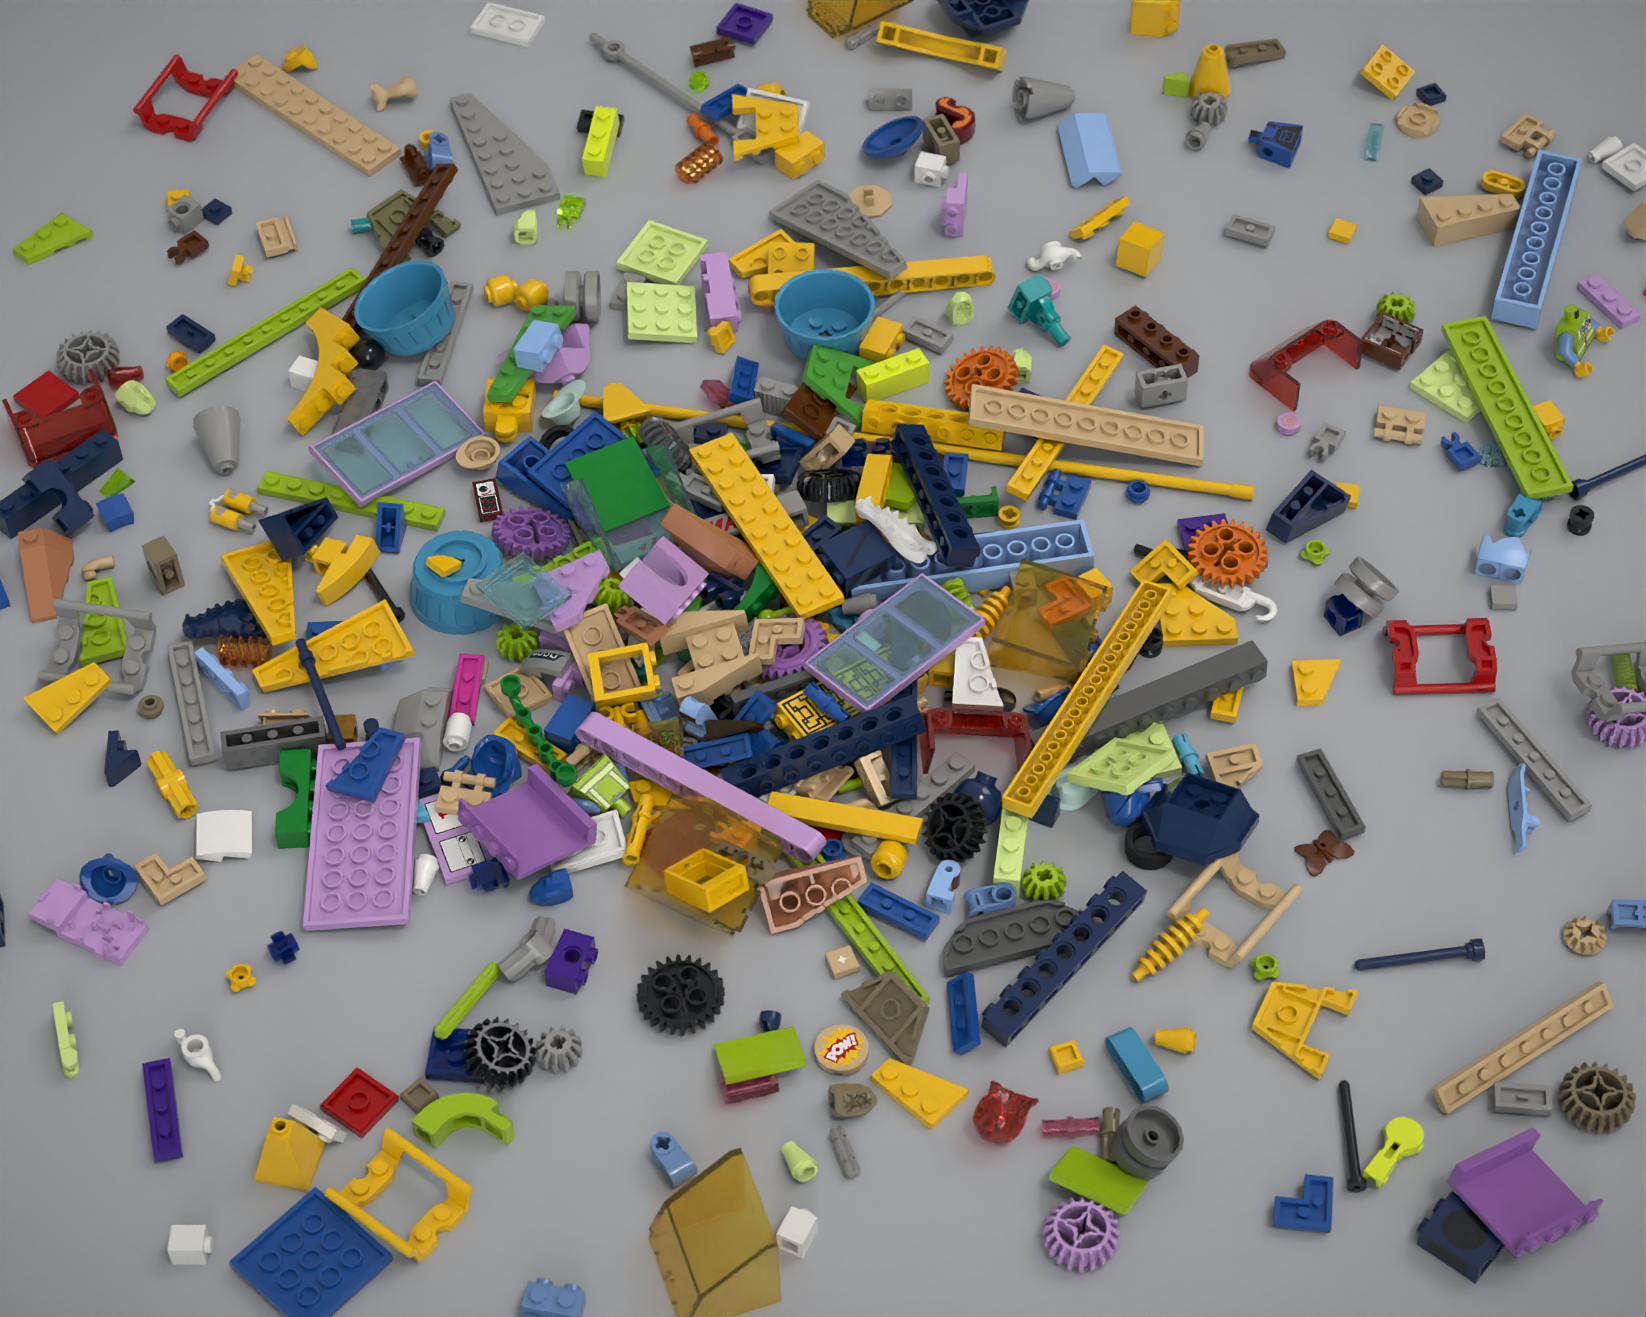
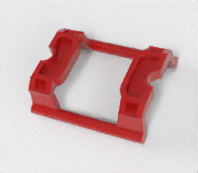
(194, 84)
(1406, 655)

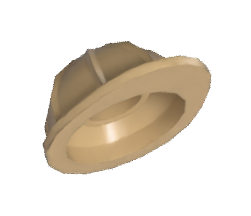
(478, 453)

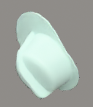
(565, 405)
(1071, 795)

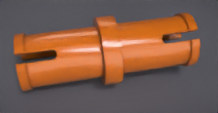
(702, 129)

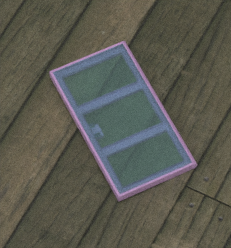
(396, 443)
(894, 644)

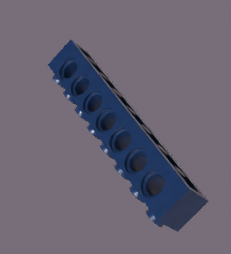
(935, 496)
(827, 748)
(1007, 1027)

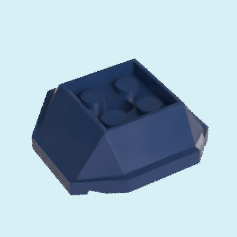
(984, 16)
(1199, 819)

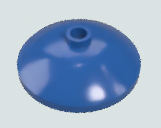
(893, 137)

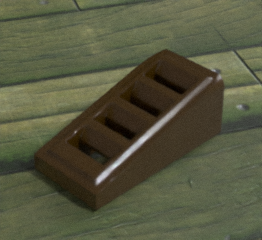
(723, 728)

